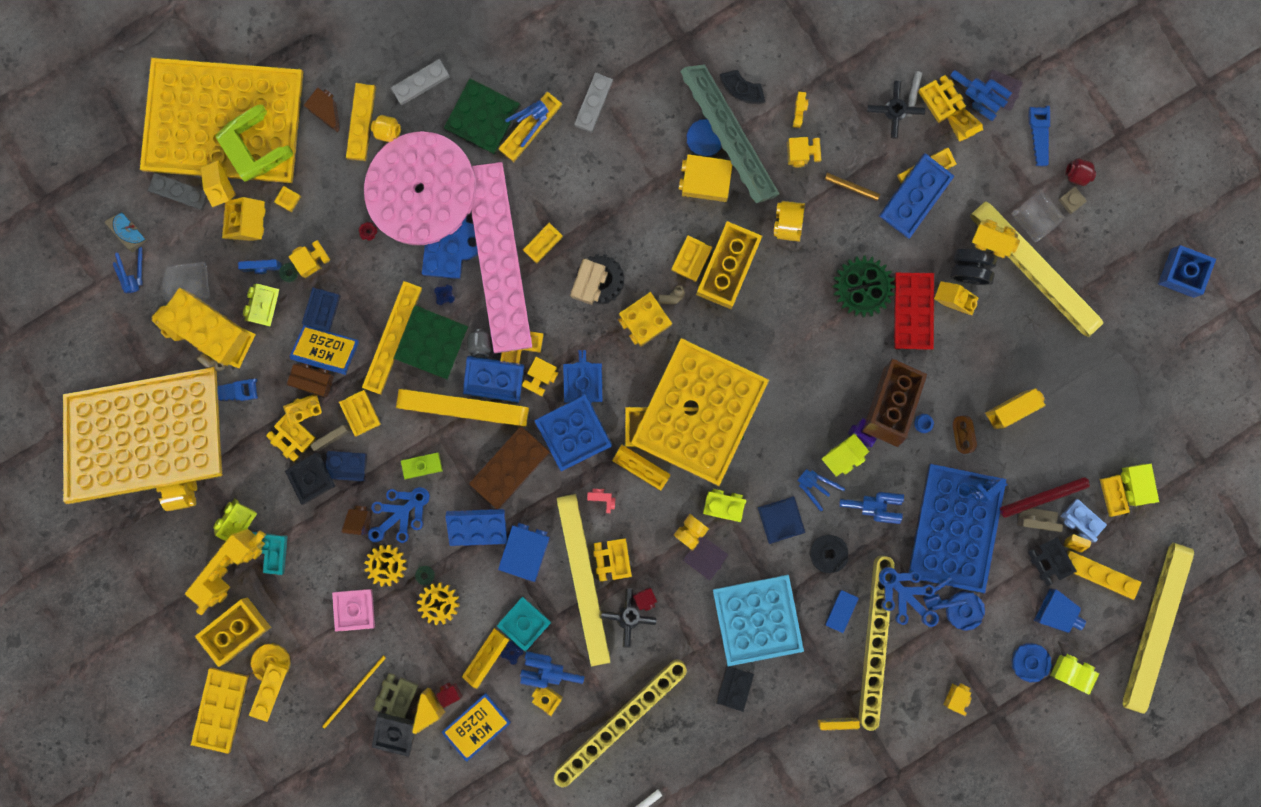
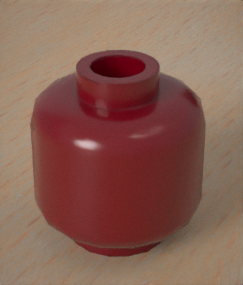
(1080, 172)

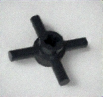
(902, 107)
(624, 622)

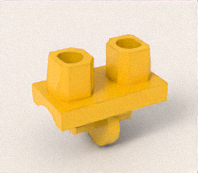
(302, 409)

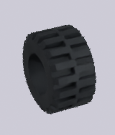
(617, 278)

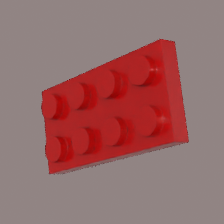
(914, 311)

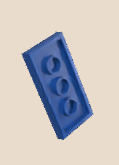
(916, 195)

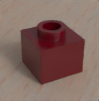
(645, 599)
(448, 694)

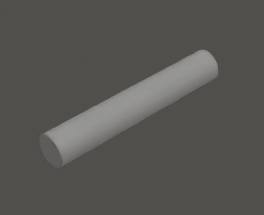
(914, 90)

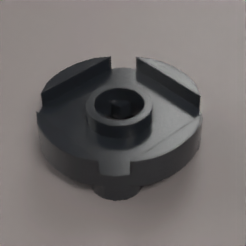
(829, 542)

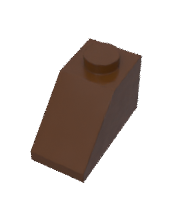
(324, 108)
(357, 521)

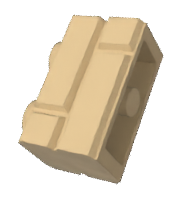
(588, 282)

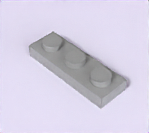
(420, 82)
(593, 102)

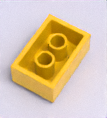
(232, 631)

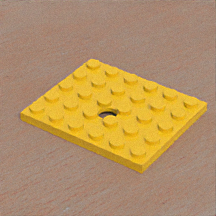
(725, 403)

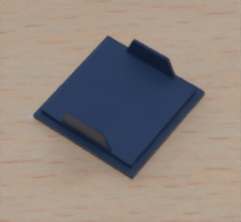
(781, 520)

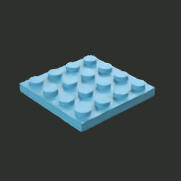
(758, 620)

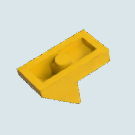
(964, 124)

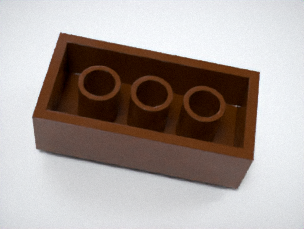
(895, 403)
(509, 468)

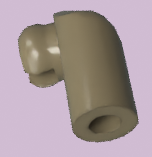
(672, 299)
(208, 363)

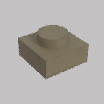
(1072, 200)

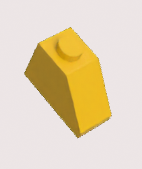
(216, 184)

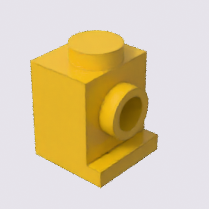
(958, 698)
(554, 699)

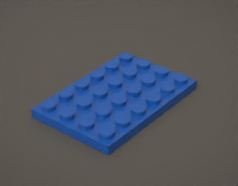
(955, 530)

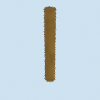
(851, 186)

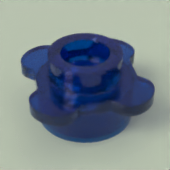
(439, 291)
(517, 652)

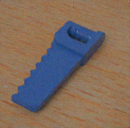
(1041, 134)
(236, 391)

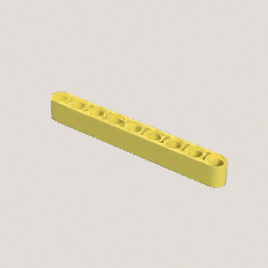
(1045, 277)
(583, 580)
(1158, 628)
(879, 651)
(610, 726)

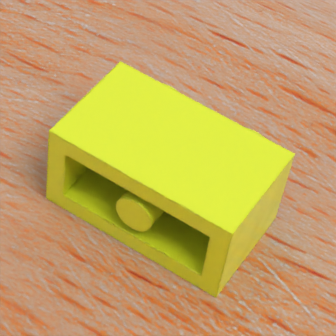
(845, 455)
(1139, 484)

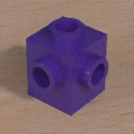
(865, 438)

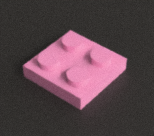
(353, 610)

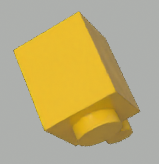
(799, 151)
(306, 261)
(541, 372)

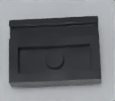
(735, 688)

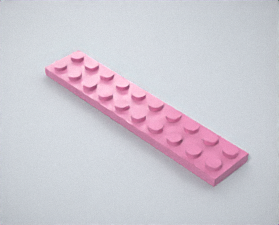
(499, 261)

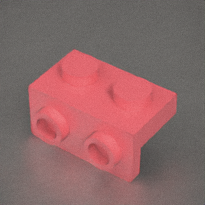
(599, 495)

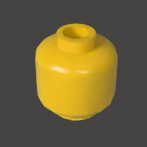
(385, 128)

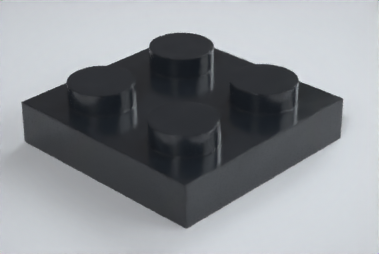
(310, 478)
(393, 734)

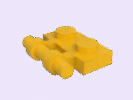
(937, 100)
(295, 433)
(618, 558)

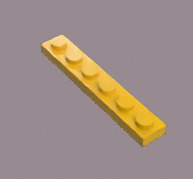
(391, 337)

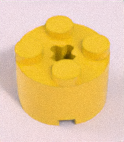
(790, 221)
(178, 496)

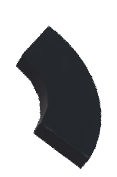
(742, 89)

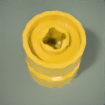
(691, 532)

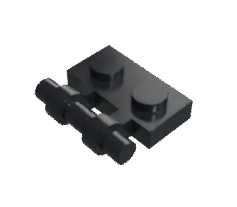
(1056, 557)

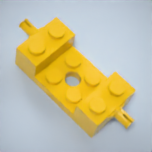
(209, 586)

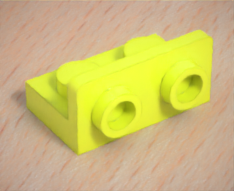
(261, 304)
(724, 506)
(236, 519)

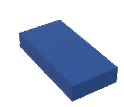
(841, 611)

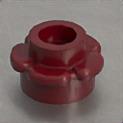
(367, 226)

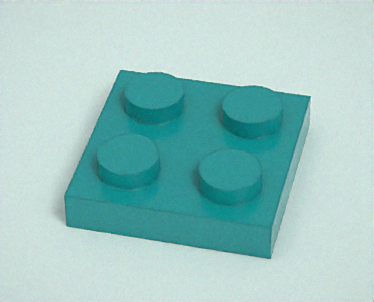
(524, 624)

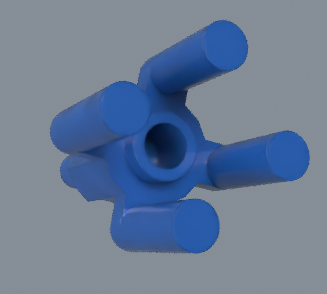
(983, 93)
(877, 506)
(546, 672)

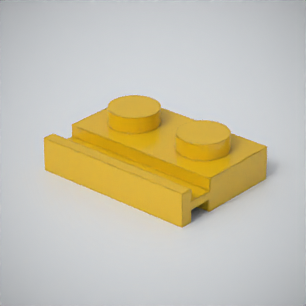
(691, 258)
(360, 413)

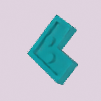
(274, 553)

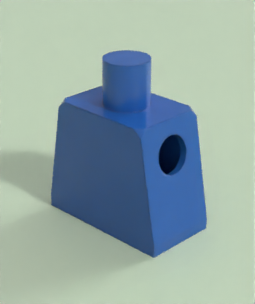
(1059, 612)

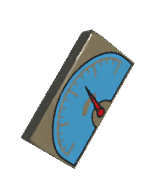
(126, 231)

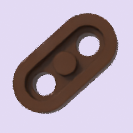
(964, 434)

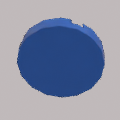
(702, 139)
(966, 615)
(1031, 662)

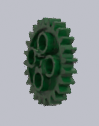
(868, 302)

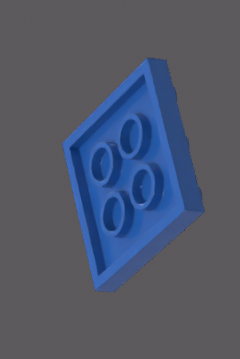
(573, 432)

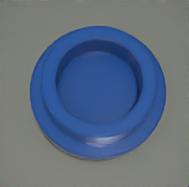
(923, 423)

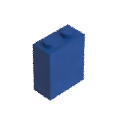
(524, 552)

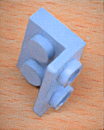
(1082, 519)

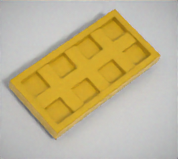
(219, 710)

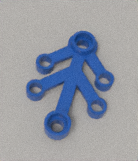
(401, 513)
(905, 595)

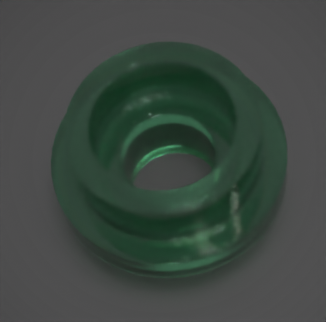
(283, 270)
(431, 575)

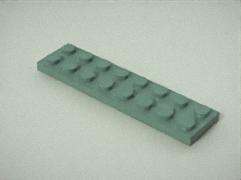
(729, 133)

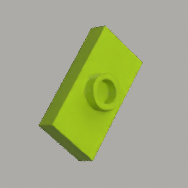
(421, 465)

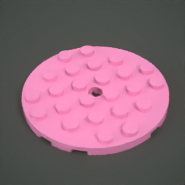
(446, 195)

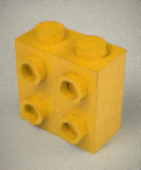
(995, 238)
(644, 320)

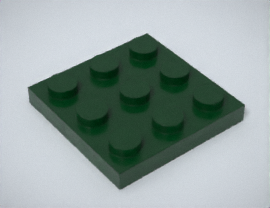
(481, 116)
(430, 342)

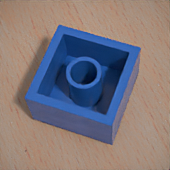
(1187, 271)

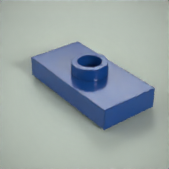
(259, 266)

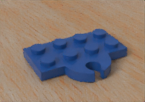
(446, 256)

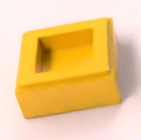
(287, 199)
(1077, 543)

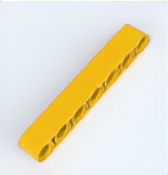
(462, 407)

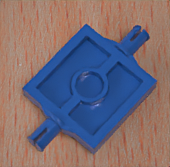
(583, 379)

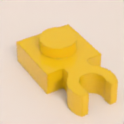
(800, 105)

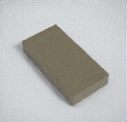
(330, 438)

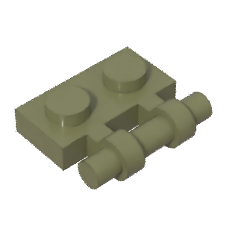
(401, 699)

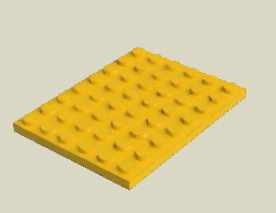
(197, 99)
(141, 435)

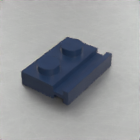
(321, 309)
(346, 465)

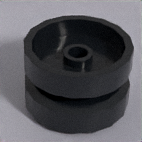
(974, 267)

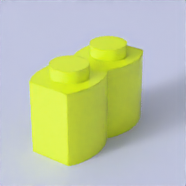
(1074, 674)

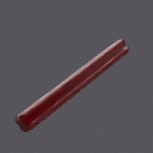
(1044, 497)

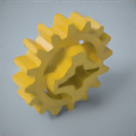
(381, 559)
(441, 612)

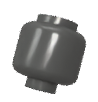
(479, 343)

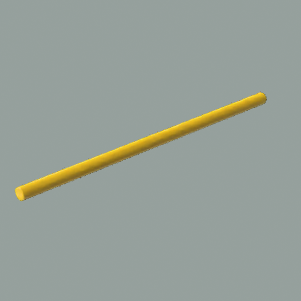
(354, 691)

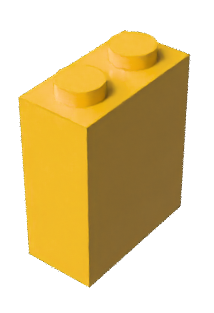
(706, 178)
(1015, 408)

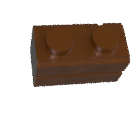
(310, 380)

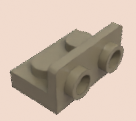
(1039, 519)

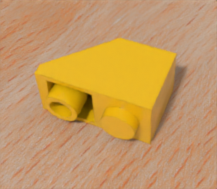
(956, 297)

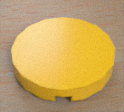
(268, 653)

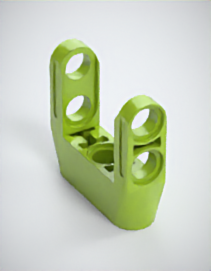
(238, 152)

